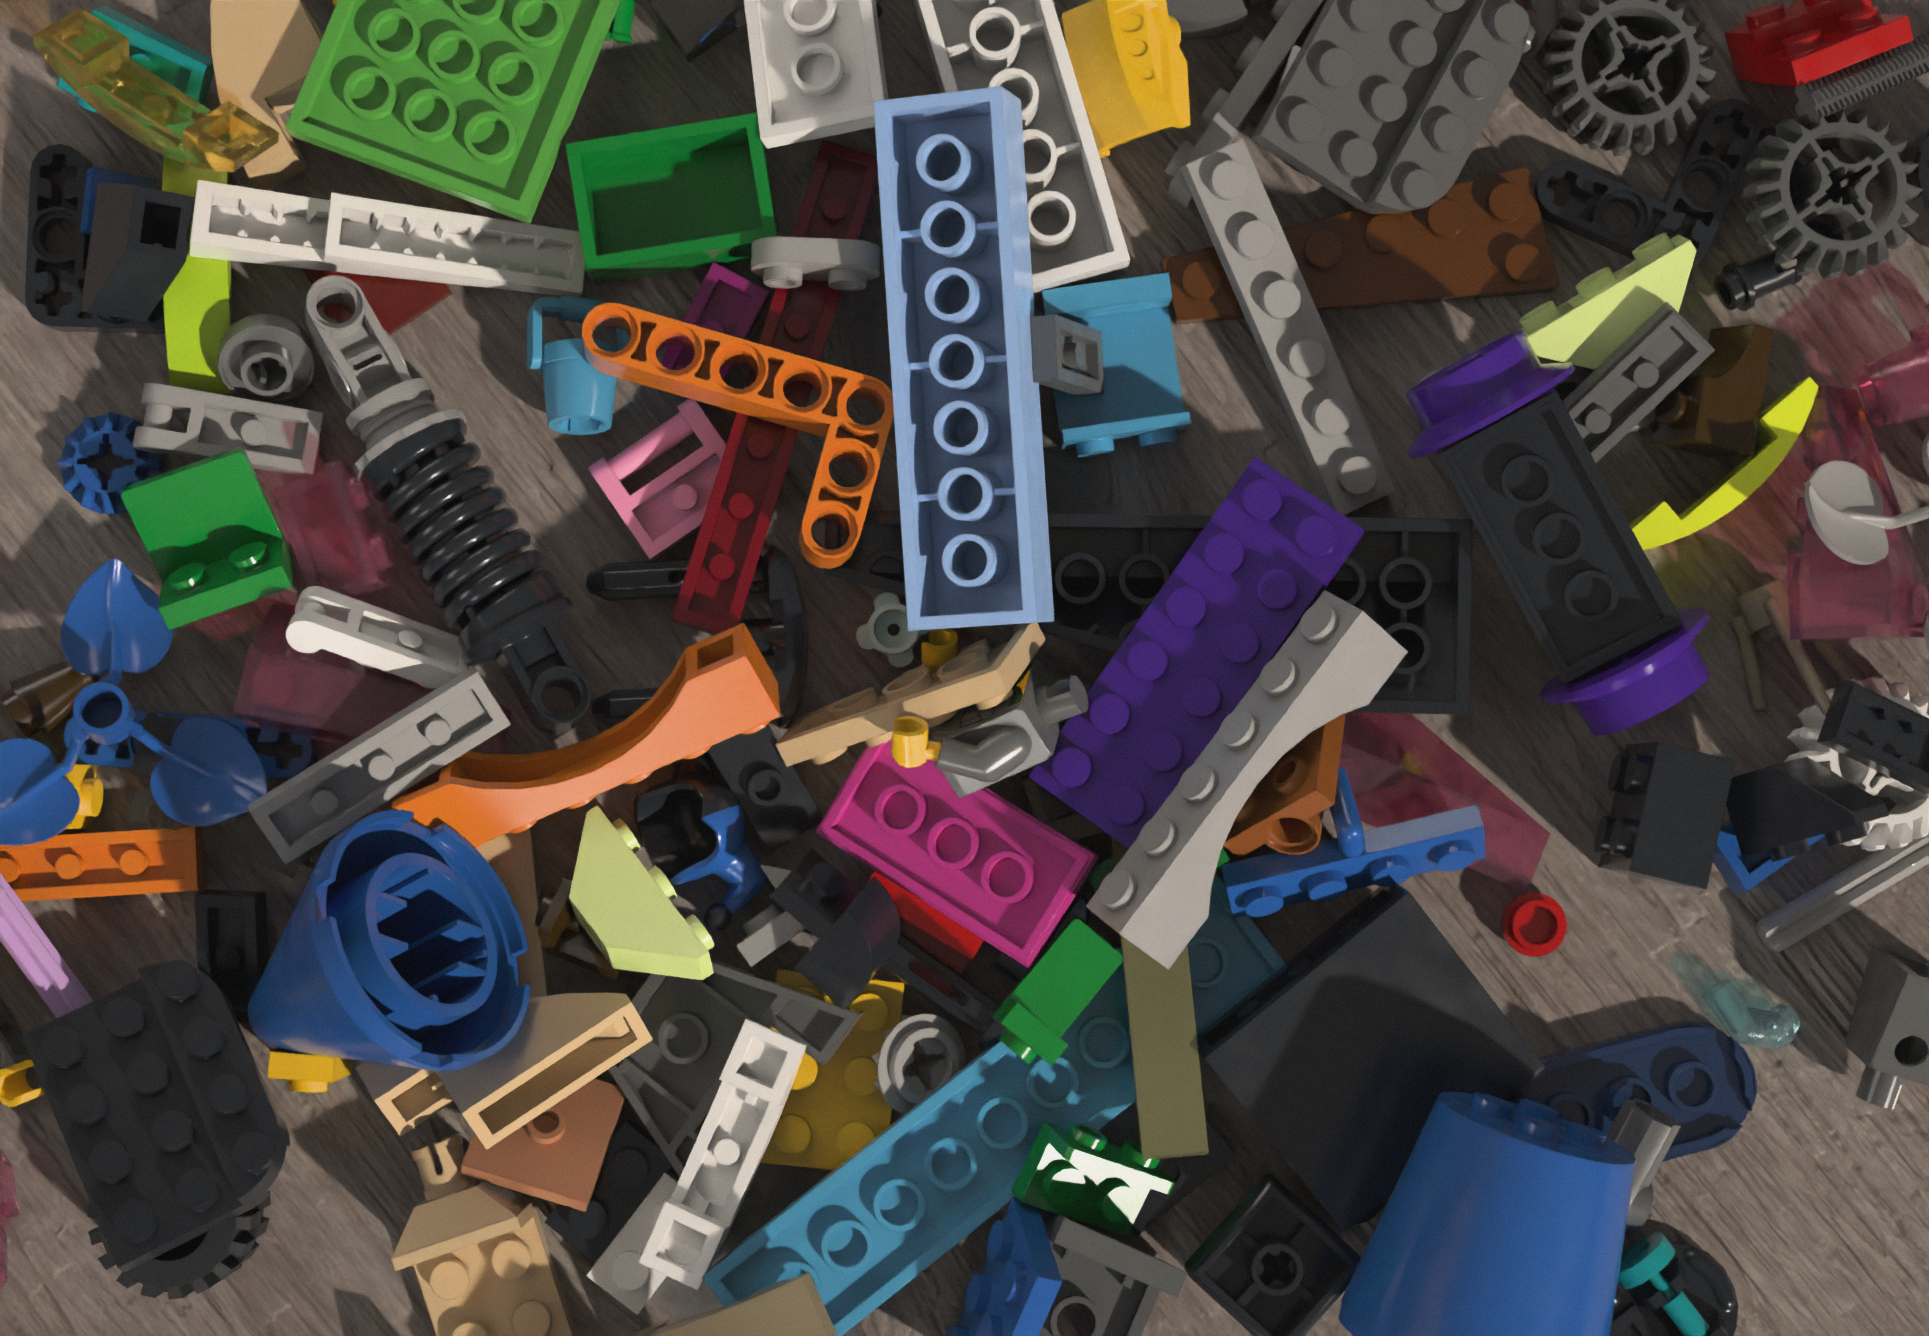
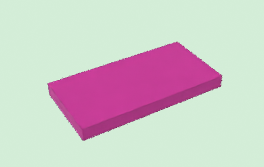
(964, 855)

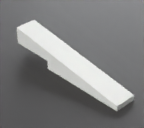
(383, 240)

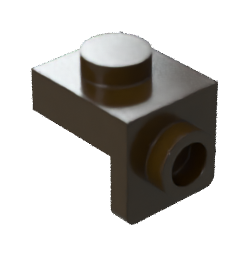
(564, 935)

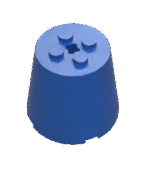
(1497, 1228)

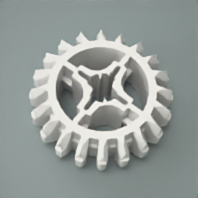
(1911, 813)

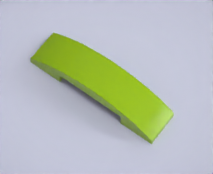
(197, 300)

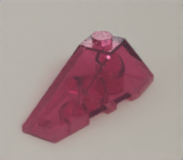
(1844, 599)
(322, 691)
(1410, 773)

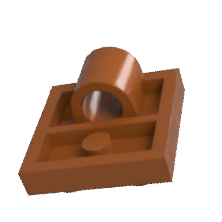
(1292, 797)

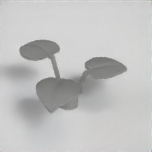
(1849, 513)

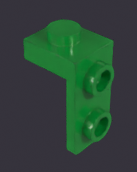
(1056, 992)

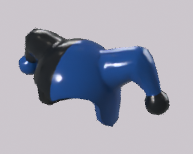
(696, 830)

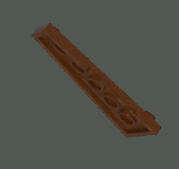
(1469, 243)

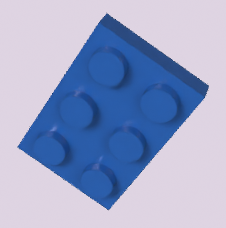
(1015, 1280)

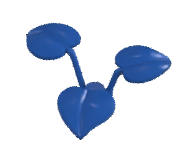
(205, 773)

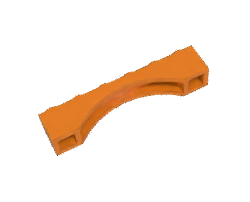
(709, 697)

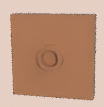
(555, 1152)

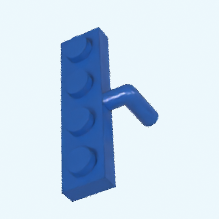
(1355, 857)

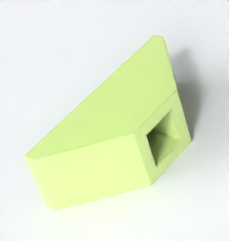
(1611, 304)
(631, 908)

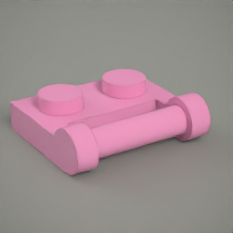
(675, 501)

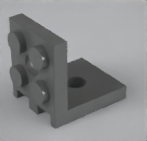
(1107, 1277)

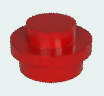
(1533, 924)

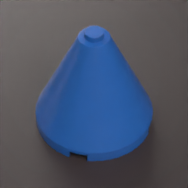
(396, 953)

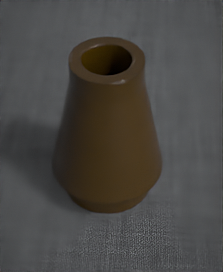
(44, 697)

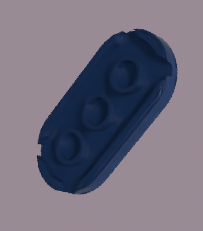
(1676, 1066)

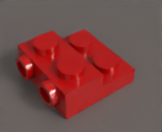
(1811, 39)

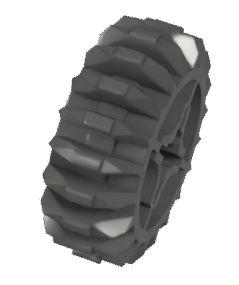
(1638, 94)
(1848, 212)

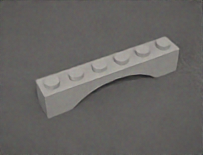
(1166, 877)

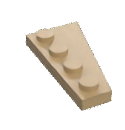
(973, 677)

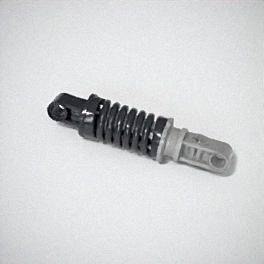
(447, 510)

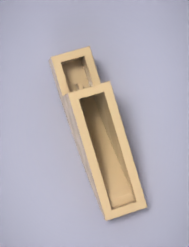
(260, 65)
(552, 1055)

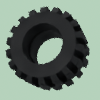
(197, 1266)

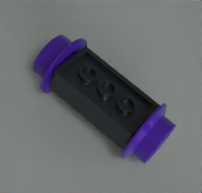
(1558, 535)

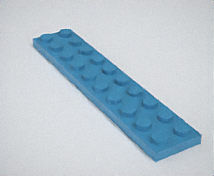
(964, 1144)

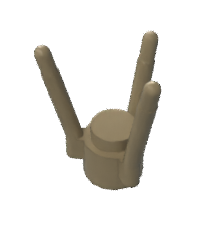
(1767, 613)

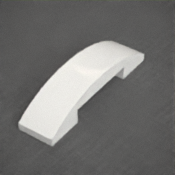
(724, 1154)

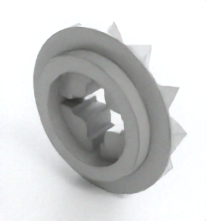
(924, 1035)

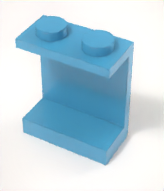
(1138, 366)

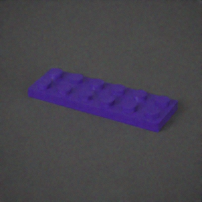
(1197, 650)

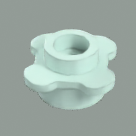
(875, 633)

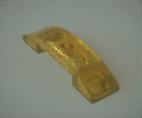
(147, 108)

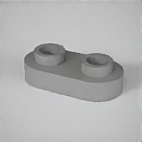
(841, 262)

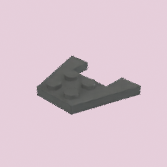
(693, 1034)

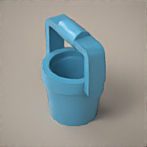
(575, 393)

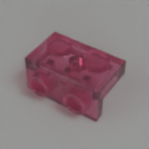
(333, 532)

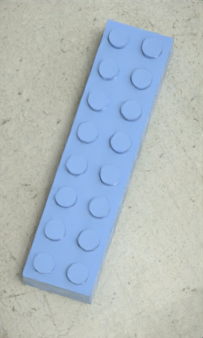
(963, 359)

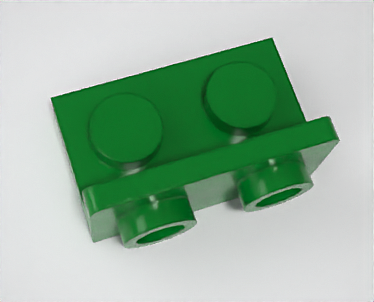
(1088, 1178)

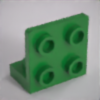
(210, 537)

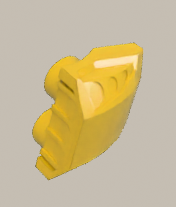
(1127, 68)

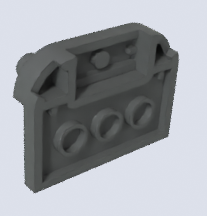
(1393, 96)

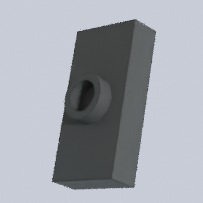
(1066, 355)

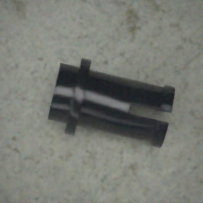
(1745, 283)

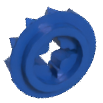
(90, 442)

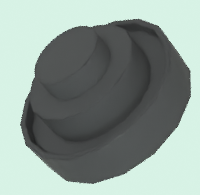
(266, 359)

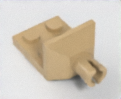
(479, 1254)

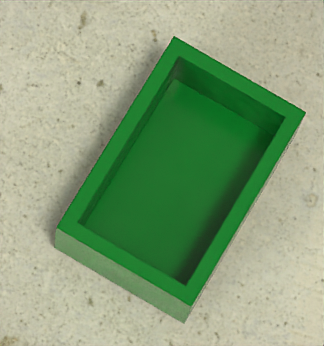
(671, 198)

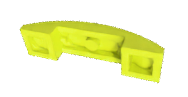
(1776, 434)

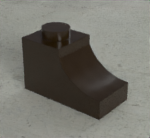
(1721, 400)

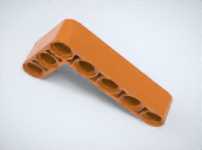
(761, 400)

